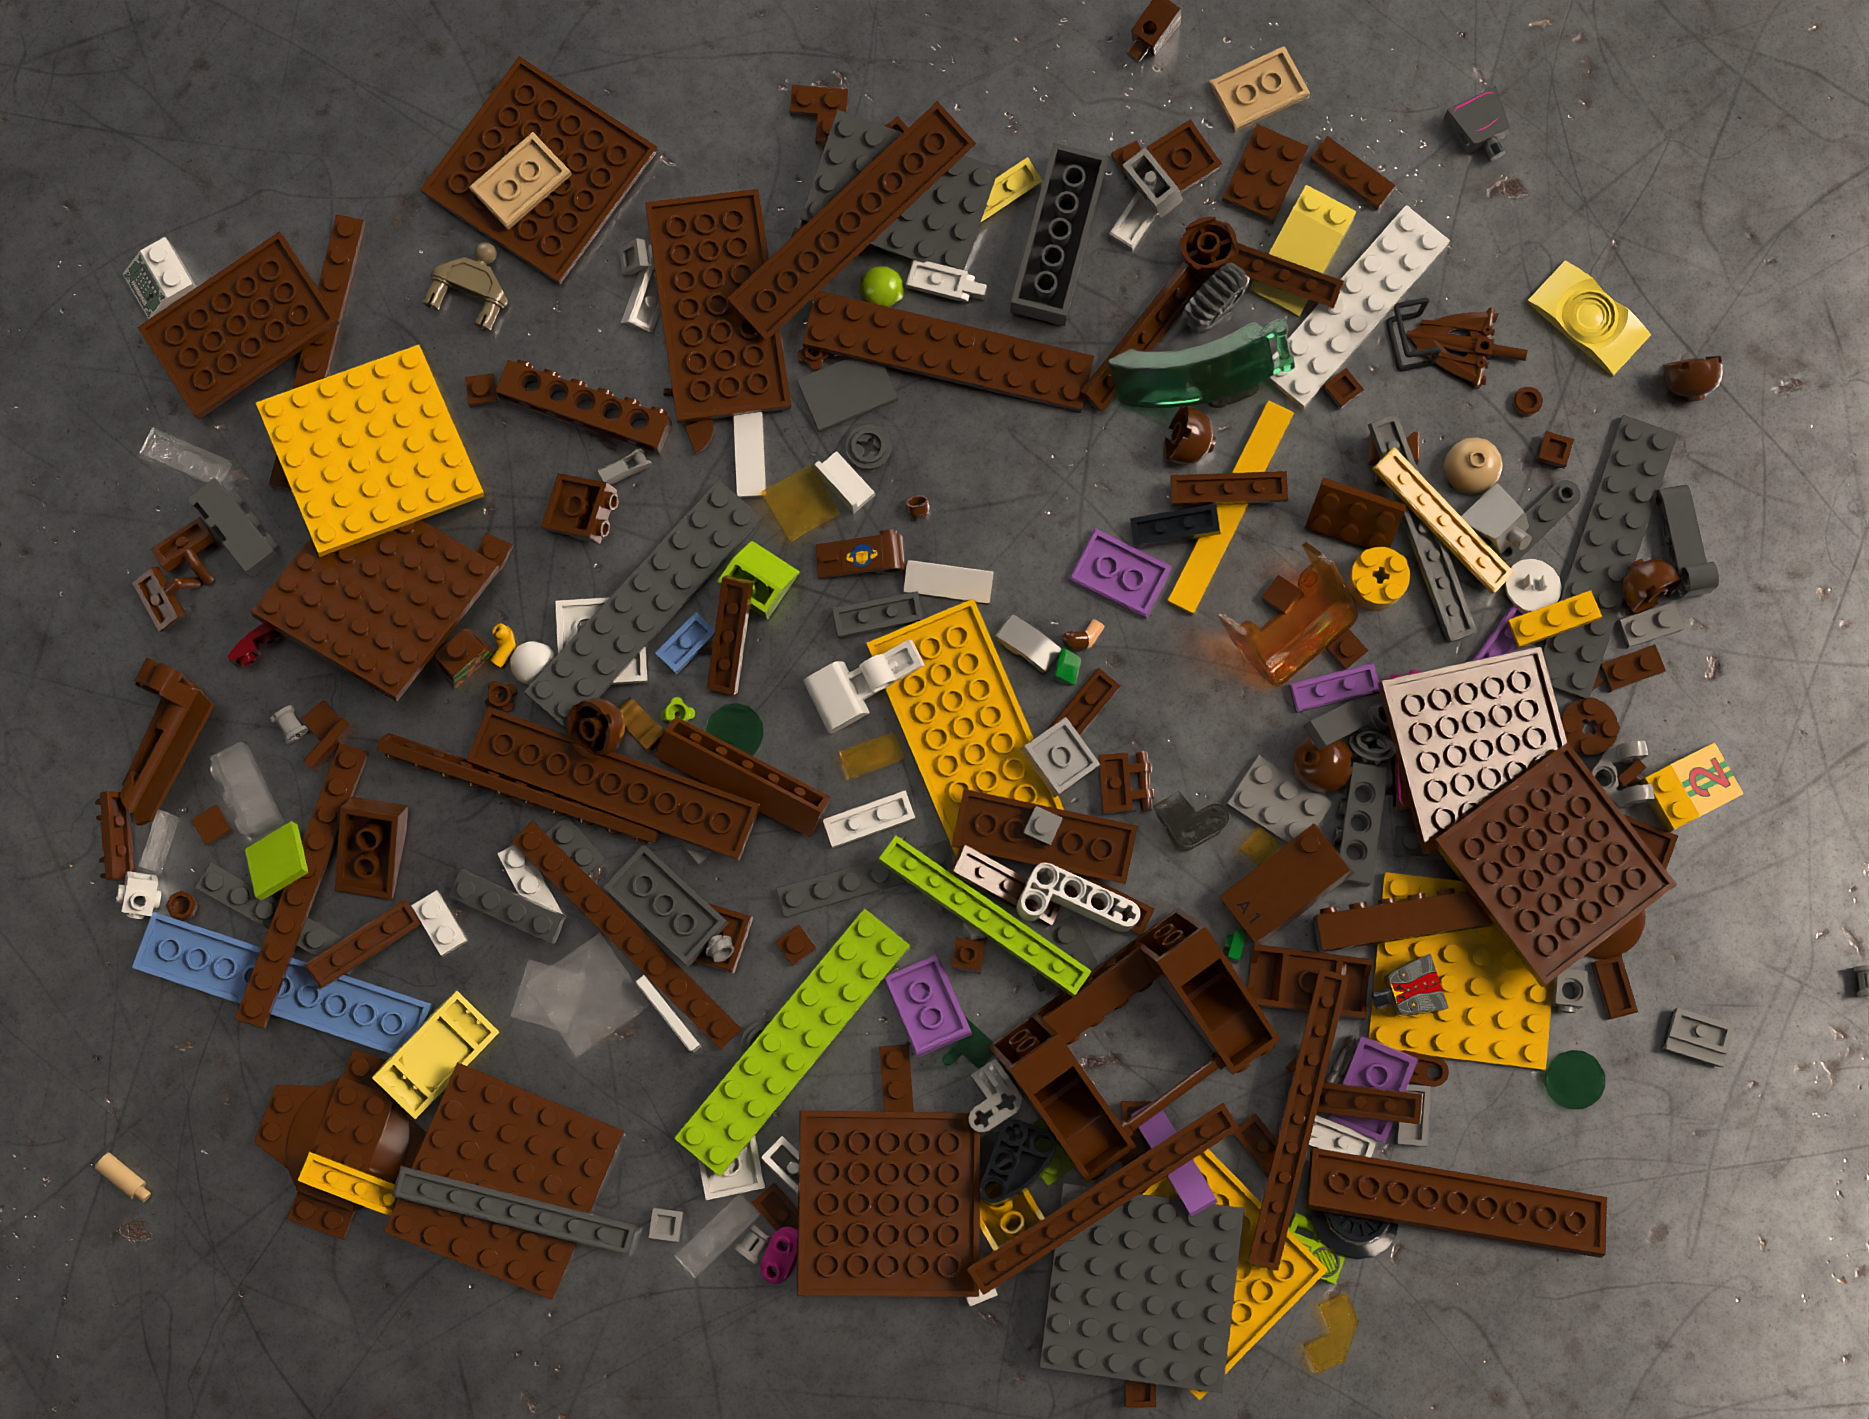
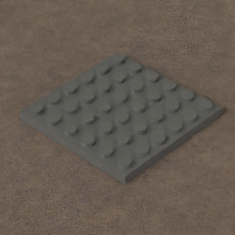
(1145, 1294)

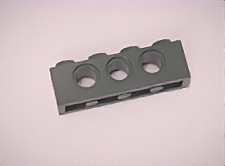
(1372, 780)

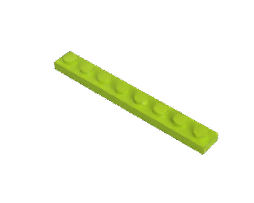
(984, 916)

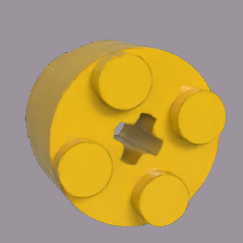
(1391, 568)

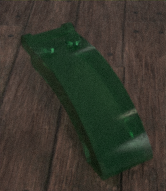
(1203, 371)

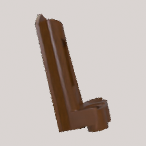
(172, 729)

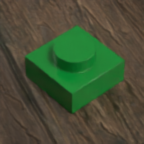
(1234, 945)

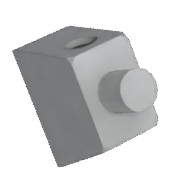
(1499, 520)

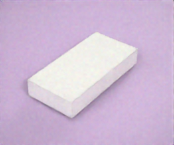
(1133, 222)

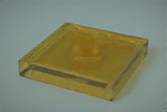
(800, 503)

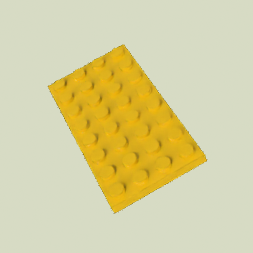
(962, 714)

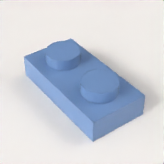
(686, 643)

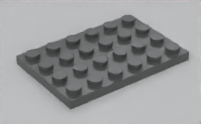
(937, 225)

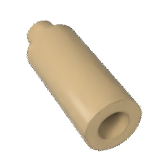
(122, 1177)

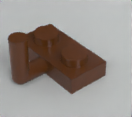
(183, 547)

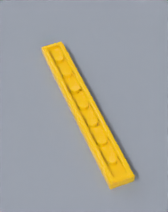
(1210, 549)

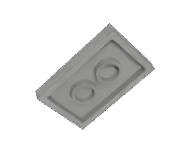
(1277, 801)

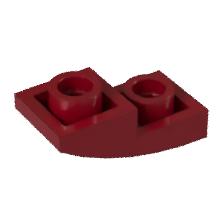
(248, 647)

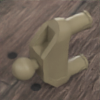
(473, 279)

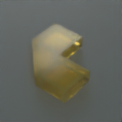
(1334, 1347)

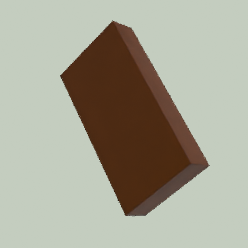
(329, 744)
(1614, 987)

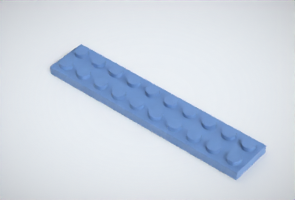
(224, 968)

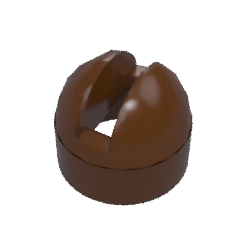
(918, 506)

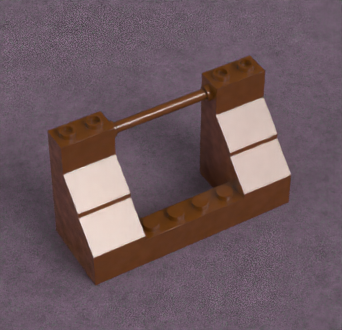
(1200, 982)

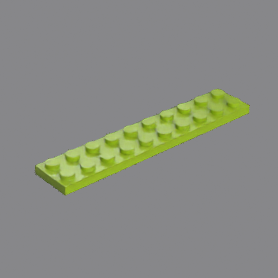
(792, 1043)

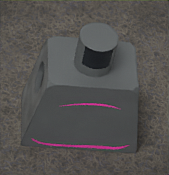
(1480, 123)

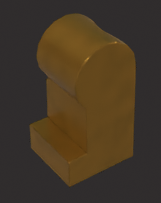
(641, 725)

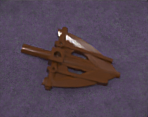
(1477, 346)

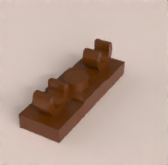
(116, 836)

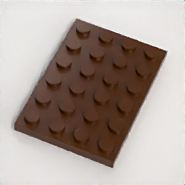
(239, 325)

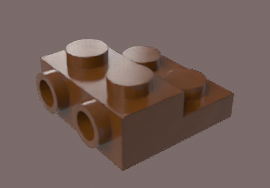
(580, 508)

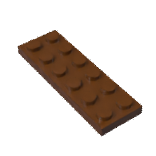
(1080, 846)

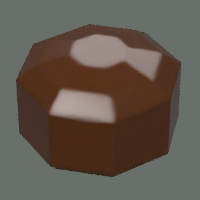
(182, 905)

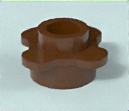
(813, 361)
(499, 688)

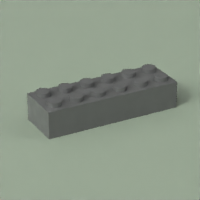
(1059, 234)

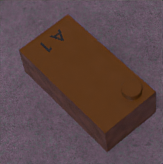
(1287, 884)

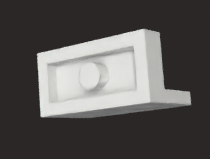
(844, 482)

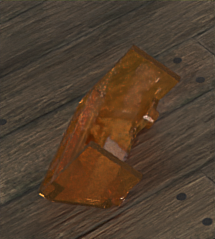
(1309, 627)

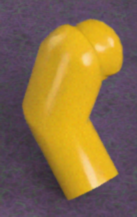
(505, 643)

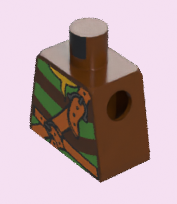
(462, 656)

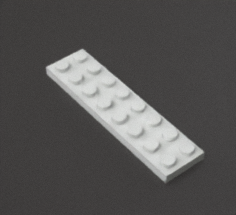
(1365, 298)

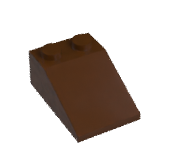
(370, 846)

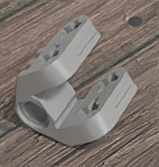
(1624, 754)
(994, 1084)

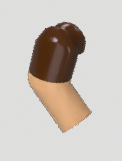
(1083, 639)

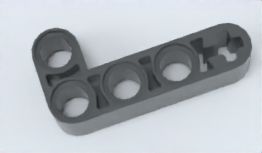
(1685, 542)

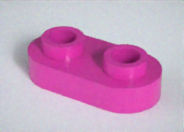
(779, 1257)

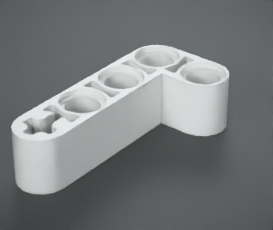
(1081, 904)

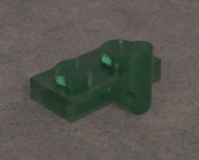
(973, 1048)

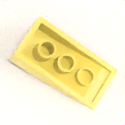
(1309, 240)

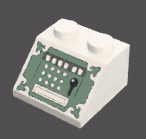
(158, 277)

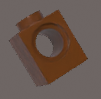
(968, 955)

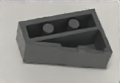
(235, 527)

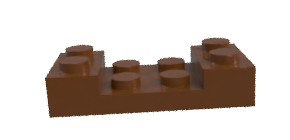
(1288, 978)

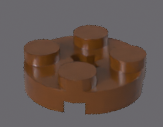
(1605, 726)

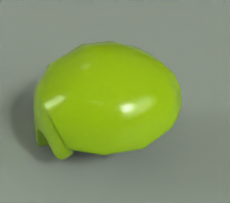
(882, 286)

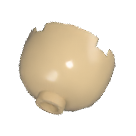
(1473, 466)

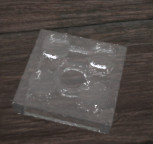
(548, 996)

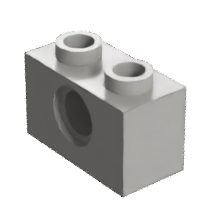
(1152, 182)

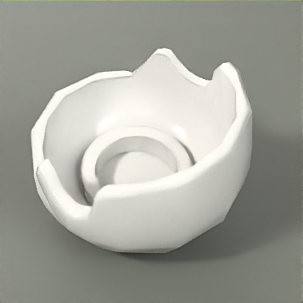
(530, 660)

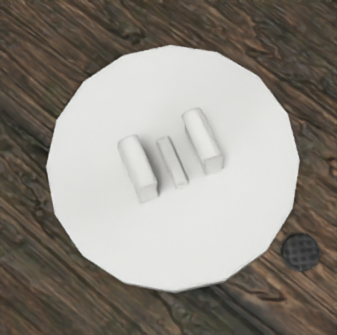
(1533, 585)

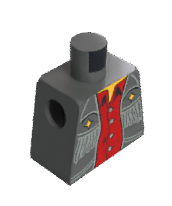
(1412, 989)

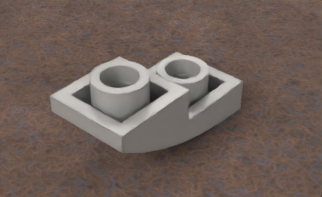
(1028, 642)

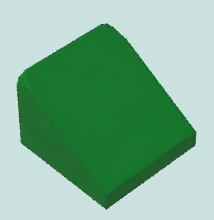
(1067, 667)

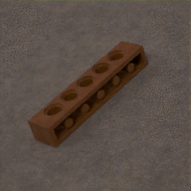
(519, 373)

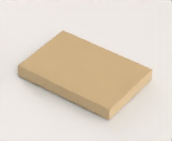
(1259, 89)
(520, 181)

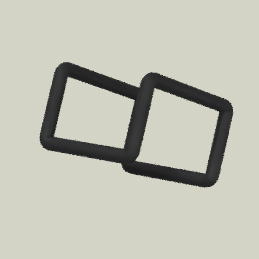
(1398, 318)

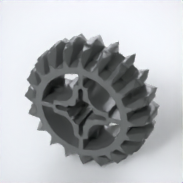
(1215, 298)

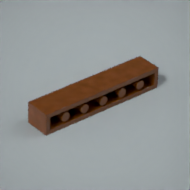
(742, 775)
(1398, 920)

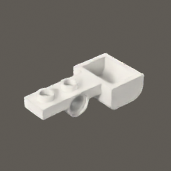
(842, 693)

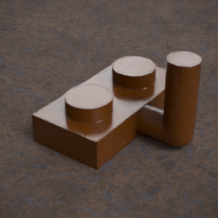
(159, 596)

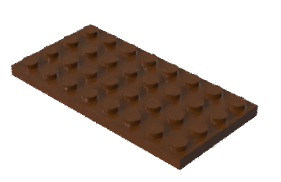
(713, 353)

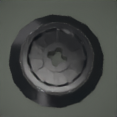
(1353, 1236)

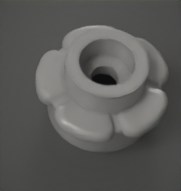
(720, 948)

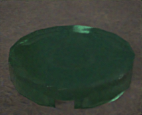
(738, 727)
(1575, 1080)

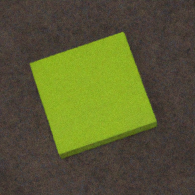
(276, 860)

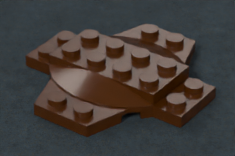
(342, 1121)

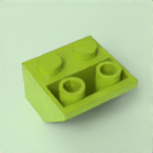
(770, 576)

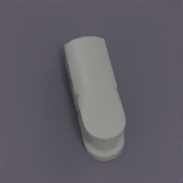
(619, 470)

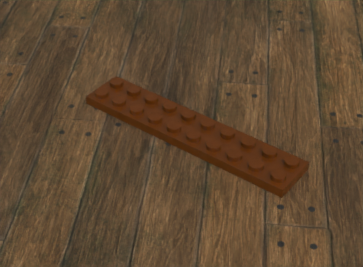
(851, 220)
(948, 351)
(614, 784)
(1457, 1202)

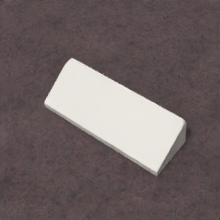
(644, 305)
(948, 581)

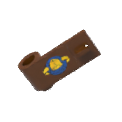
(861, 555)

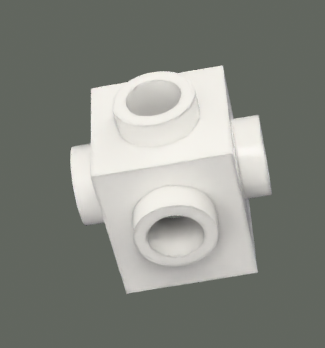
(138, 885)

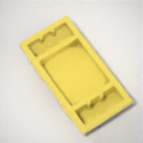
(1589, 317)
(427, 1059)

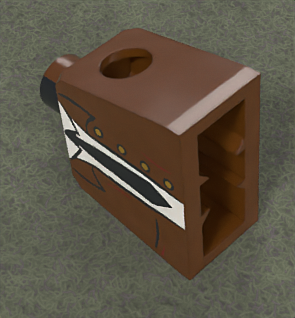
(1160, 18)

